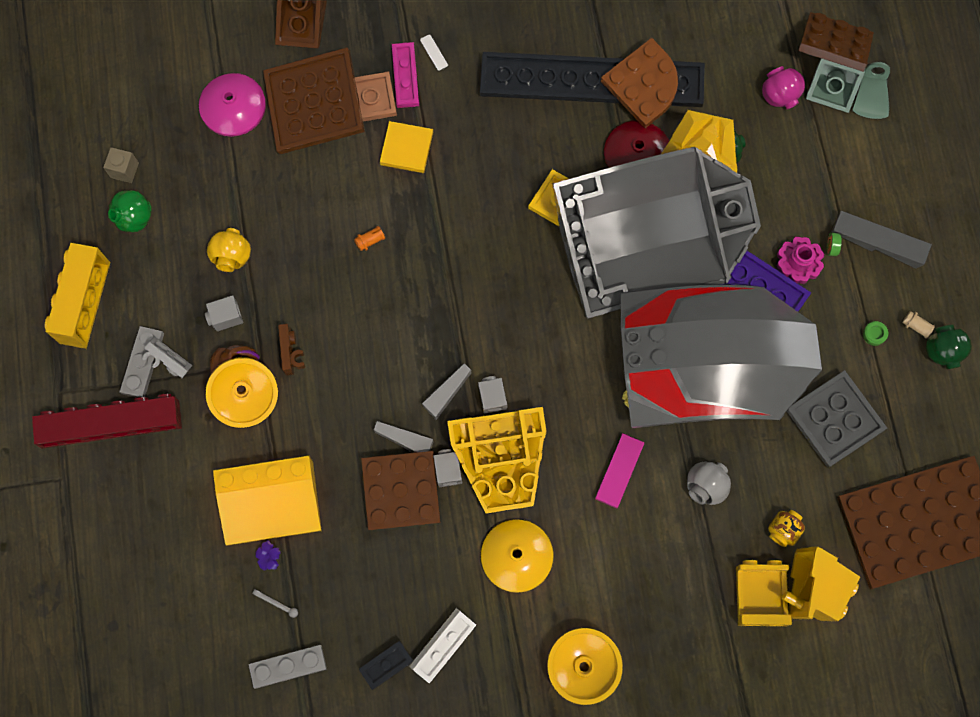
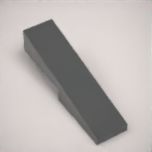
(888, 241)

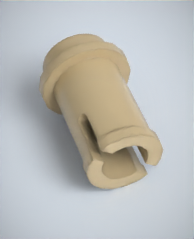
(918, 324)

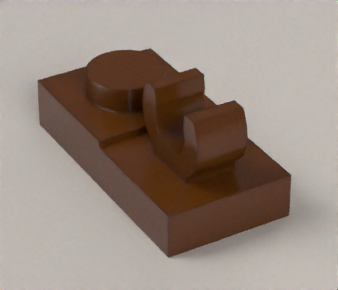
(287, 340)

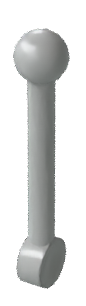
(293, 612)

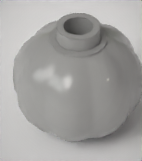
(708, 483)

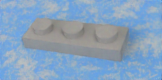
(139, 370)
(287, 666)

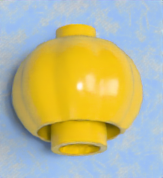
(227, 248)

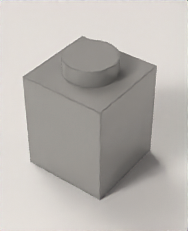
(223, 313)
(492, 395)
(447, 468)

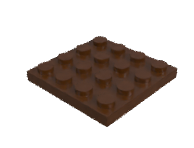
(313, 101)

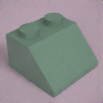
(834, 85)

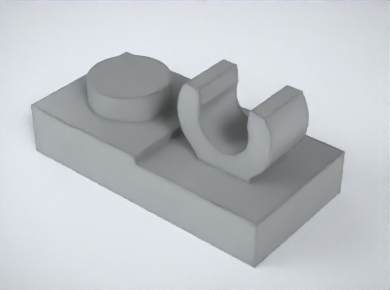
(175, 364)

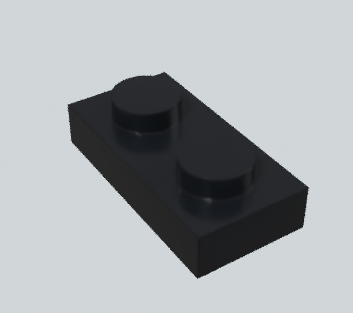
(386, 665)

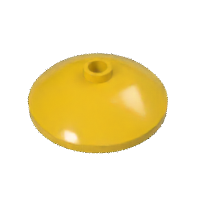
(245, 407)
(517, 573)
(603, 662)

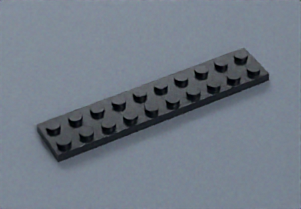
(572, 78)

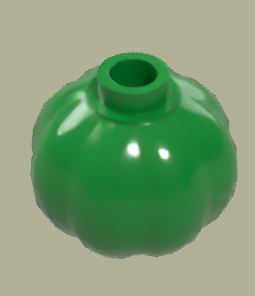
(129, 211)

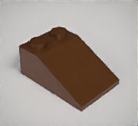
(300, 22)

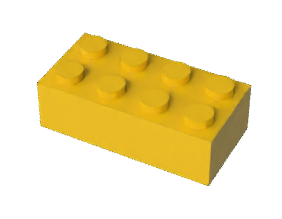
(77, 295)

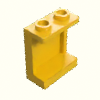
(761, 594)

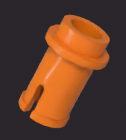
(369, 238)

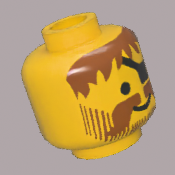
(786, 528)

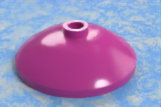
(235, 115)

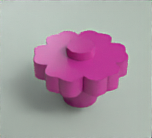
(800, 260)

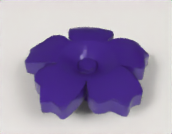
(267, 556)

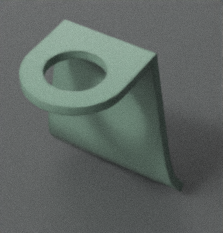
(872, 96)

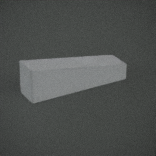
(443, 395)
(406, 439)

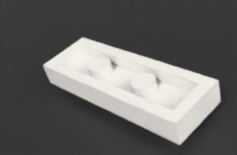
(442, 645)

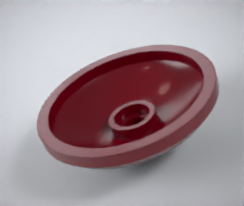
(621, 143)

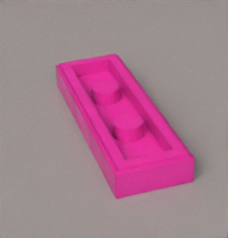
(405, 75)
(619, 471)

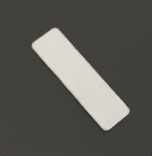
(434, 52)

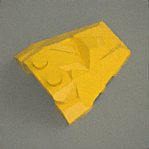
(709, 134)
(501, 456)

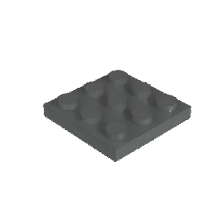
(836, 419)

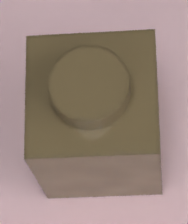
(121, 165)

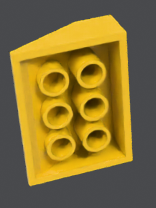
(267, 500)

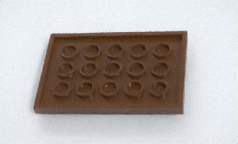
(916, 522)

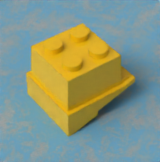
(819, 586)

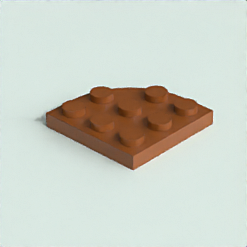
(644, 82)

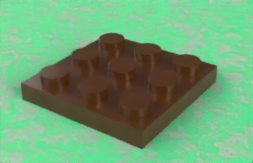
(836, 41)
(400, 490)

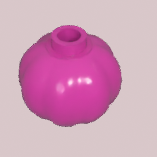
(783, 87)

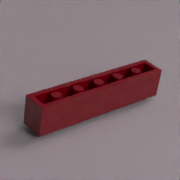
(106, 422)

